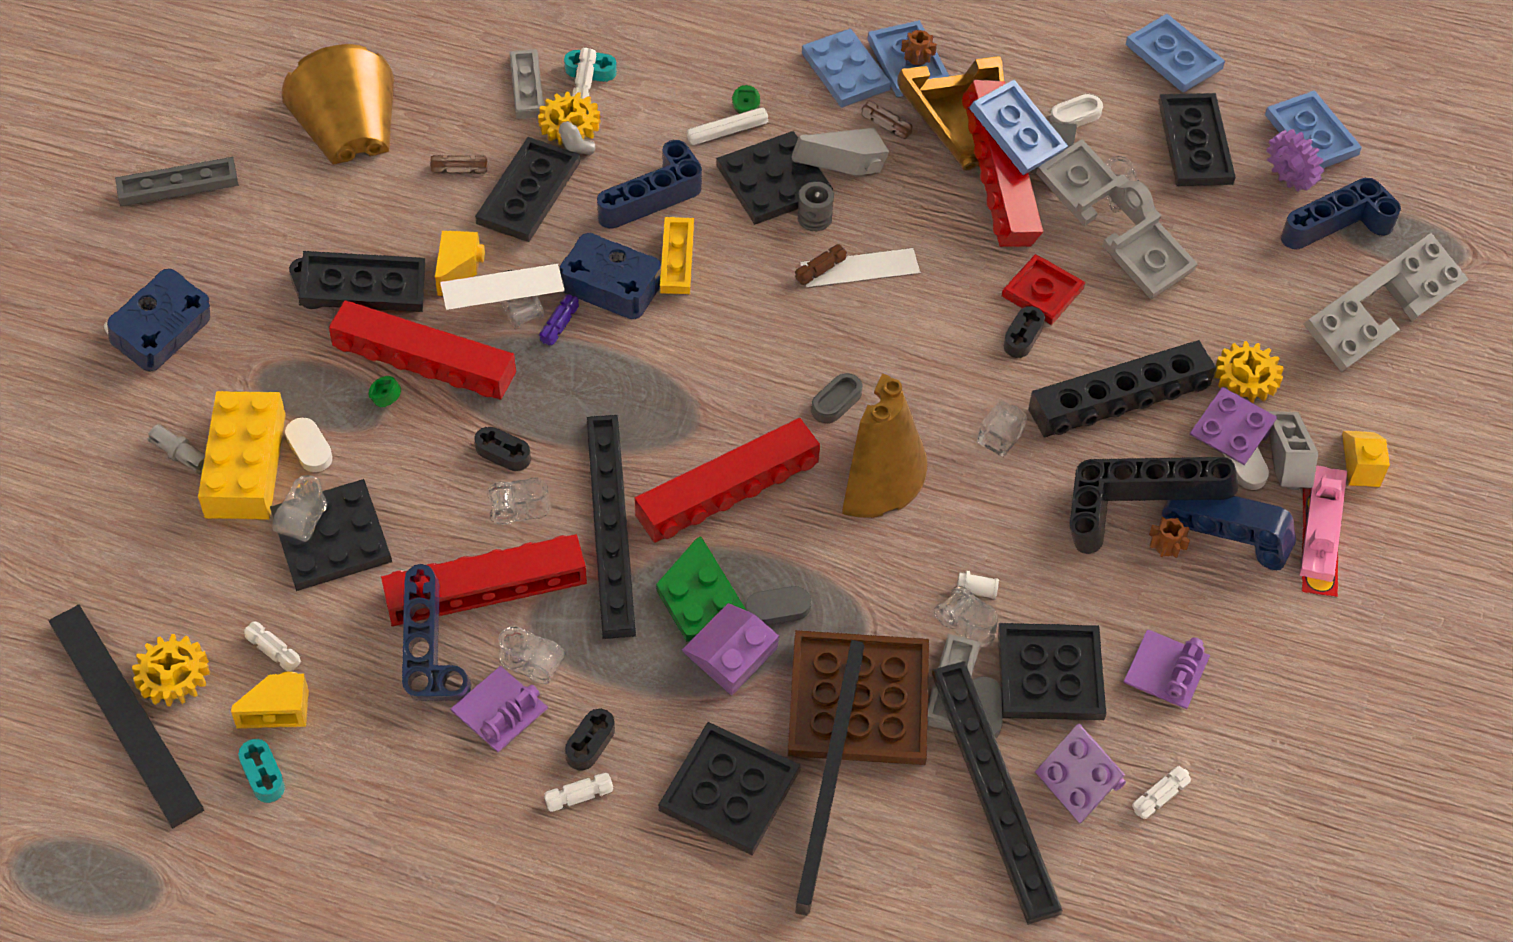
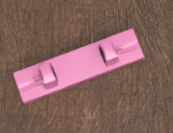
(1323, 524)

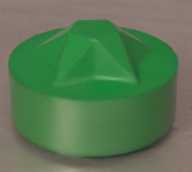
(745, 99)
(384, 391)

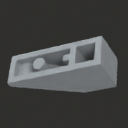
(843, 151)
(1292, 451)

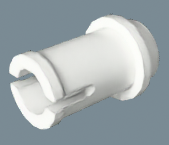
(979, 585)

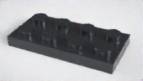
(1196, 139)
(528, 189)
(364, 279)

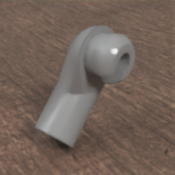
(573, 141)

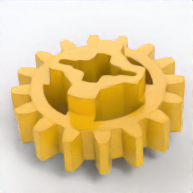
(569, 109)
(1249, 371)
(170, 669)

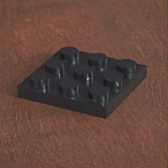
(767, 177)
(343, 540)
(1051, 671)
(729, 788)

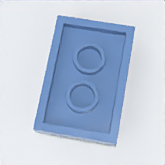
(887, 48)
(1175, 53)
(846, 67)
(1317, 122)
(1018, 127)

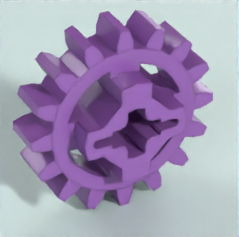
(1295, 160)

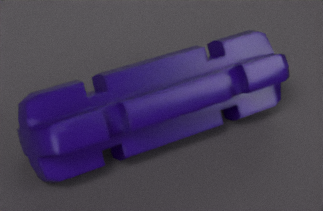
(559, 319)

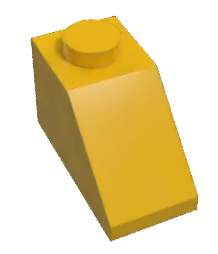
(458, 257)
(1365, 458)
(274, 702)

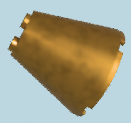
(342, 100)
(941, 103)
(887, 456)

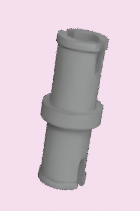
(177, 448)

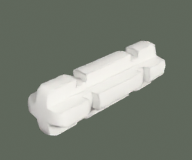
(584, 72)
(272, 646)
(578, 792)
(1161, 792)

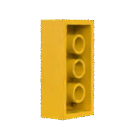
(242, 455)

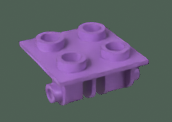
(1233, 426)
(1168, 668)
(499, 708)
(1080, 773)

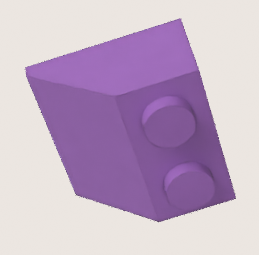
(732, 647)

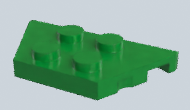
(695, 589)

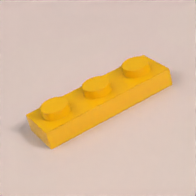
(677, 255)

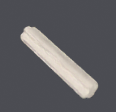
(727, 126)

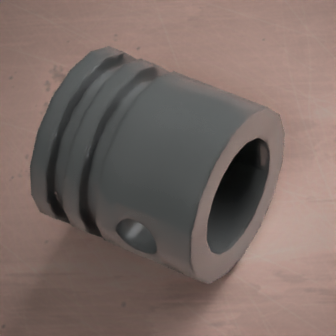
(815, 208)

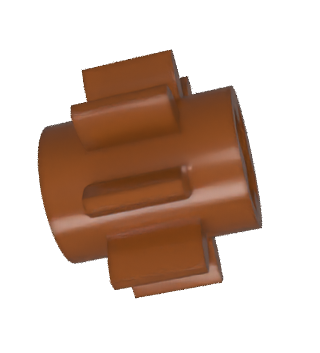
(918, 47)
(1169, 537)

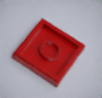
(1044, 287)

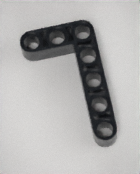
(1142, 480)

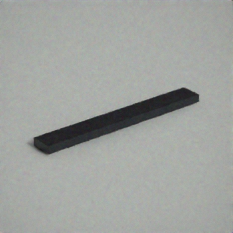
(610, 528)
(126, 716)
(829, 779)
(997, 793)

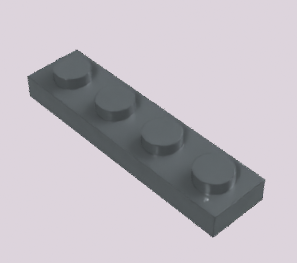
(176, 181)

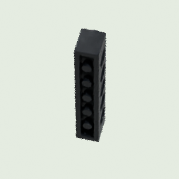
(1121, 388)

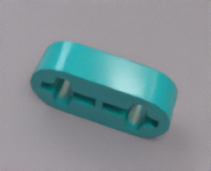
(599, 74)
(268, 767)

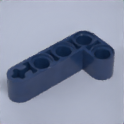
(672, 184)
(1359, 201)
(1240, 520)
(428, 633)

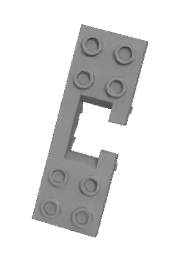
(1146, 250)
(1414, 279)

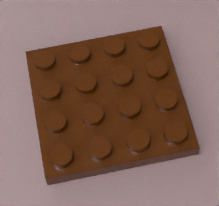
(888, 704)

